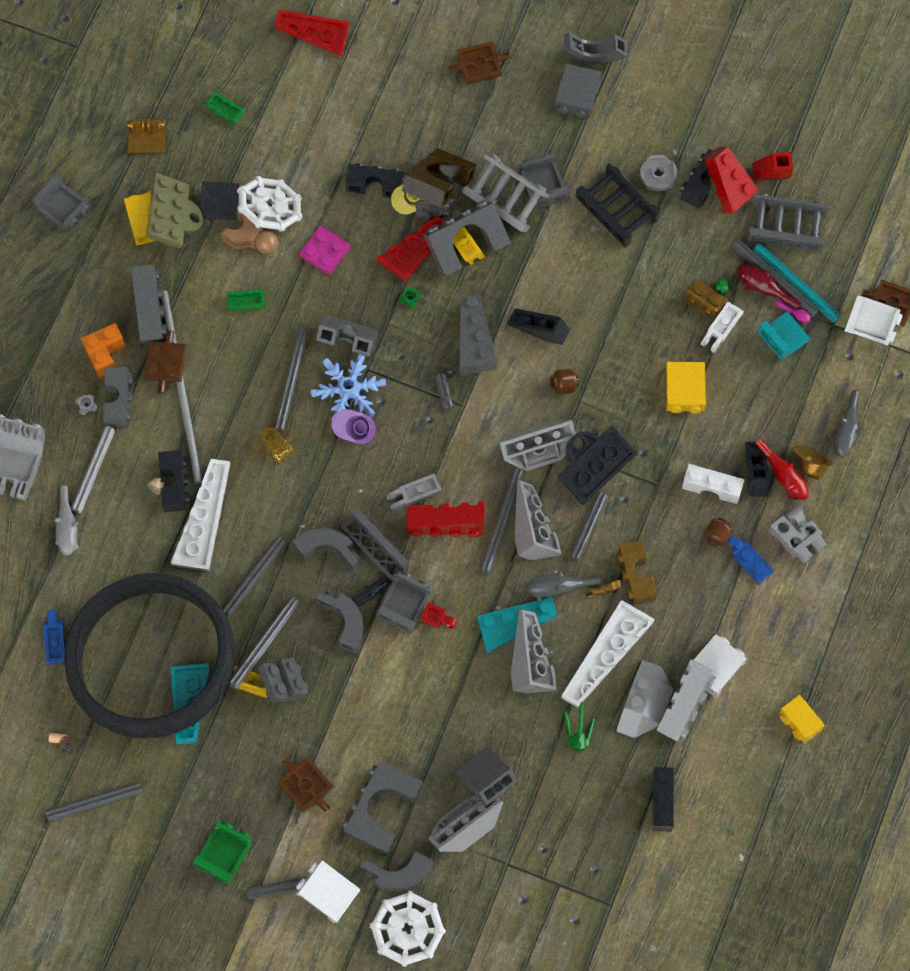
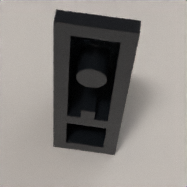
(540, 325)
(757, 471)

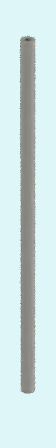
(183, 398)

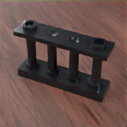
(611, 221)

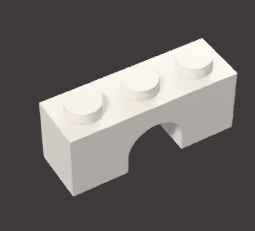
(703, 479)

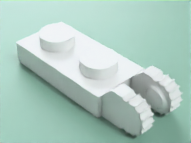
(722, 325)

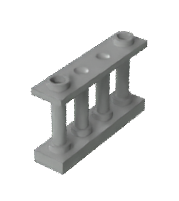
(505, 211)

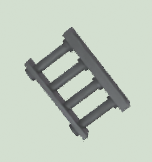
(783, 239)

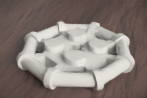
(269, 216)
(412, 918)

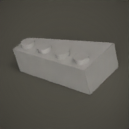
(686, 701)

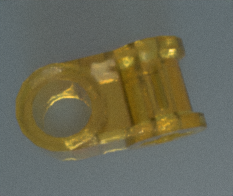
(279, 447)

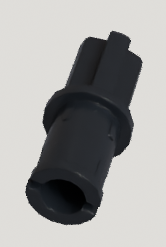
(369, 592)

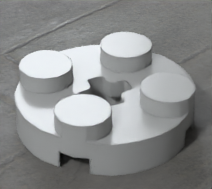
(655, 182)

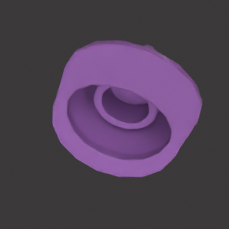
(353, 426)

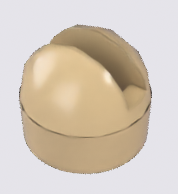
(155, 485)

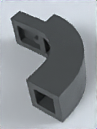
(597, 51)
(329, 540)
(353, 632)
(399, 880)

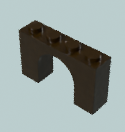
(423, 180)

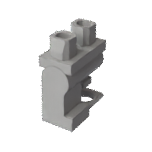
(798, 540)

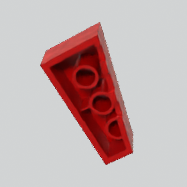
(446, 520)

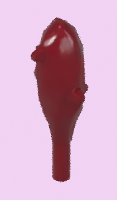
(764, 283)

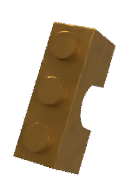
(639, 588)

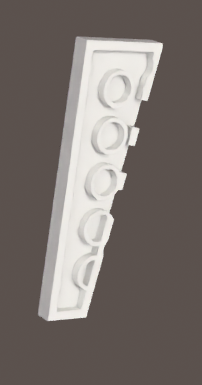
(200, 532)
(614, 641)

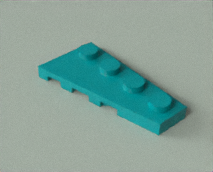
(501, 625)
(186, 685)

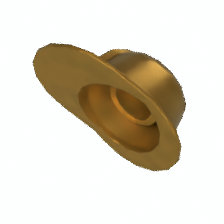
(812, 461)

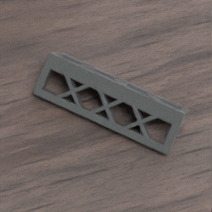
(380, 540)

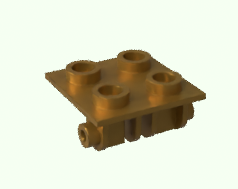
(146, 136)

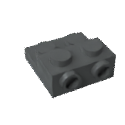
(283, 680)

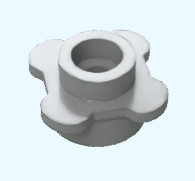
(86, 399)

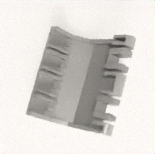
(19, 455)

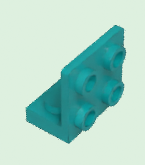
(783, 335)

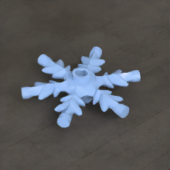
(348, 382)

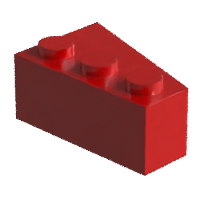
(730, 178)

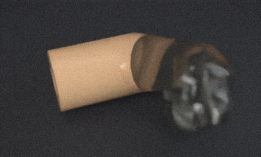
(64, 740)

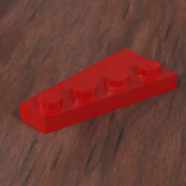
(316, 30)
(410, 253)

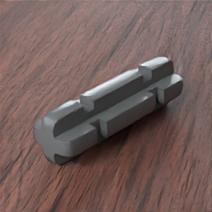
(444, 391)

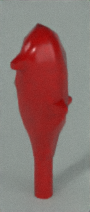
(785, 474)

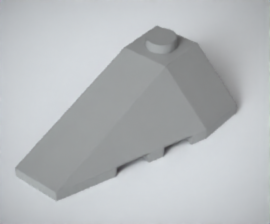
(532, 530)
(530, 664)

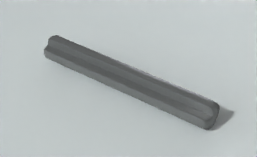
(588, 526)

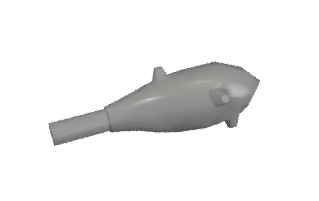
(66, 526)

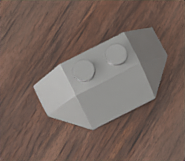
(537, 444)
(646, 701)
(465, 824)

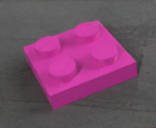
(325, 250)

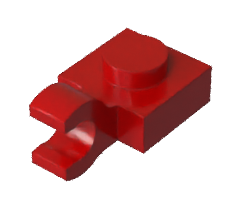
(435, 616)

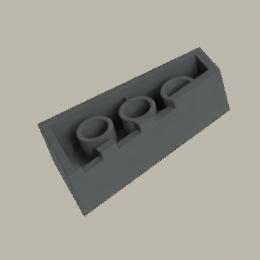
(147, 303)
(475, 340)

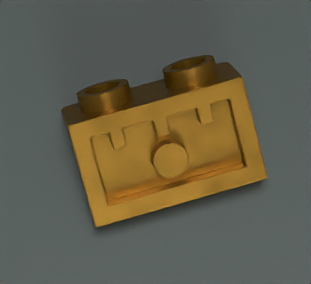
(705, 299)

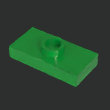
(225, 108)
(246, 300)

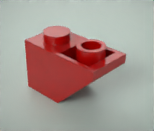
(773, 167)

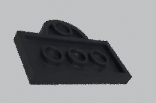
(595, 462)

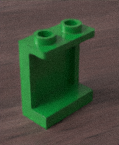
(223, 852)

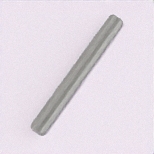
(92, 469)

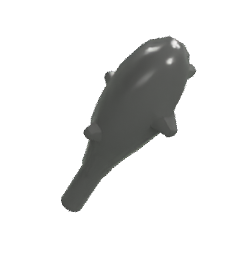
(847, 428)
(557, 584)

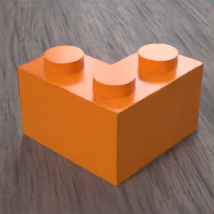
(100, 346)

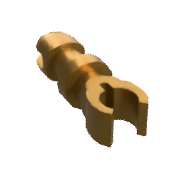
(603, 589)

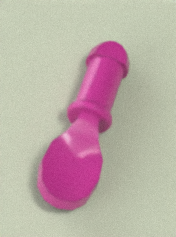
(801, 315)

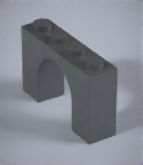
(441, 237)
(383, 780)

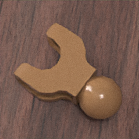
(250, 236)

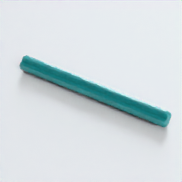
(797, 283)

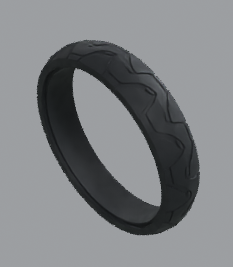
(113, 595)

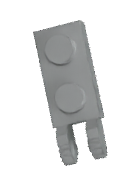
(415, 491)

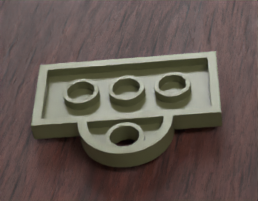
(171, 211)

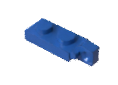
(750, 560)
(53, 639)

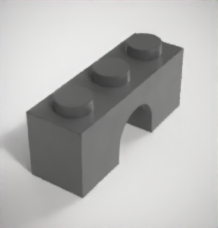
(335, 329)
(118, 412)

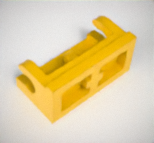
(467, 246)
(253, 683)

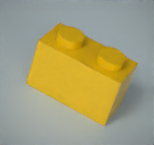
(801, 719)

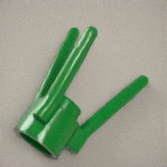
(578, 740)

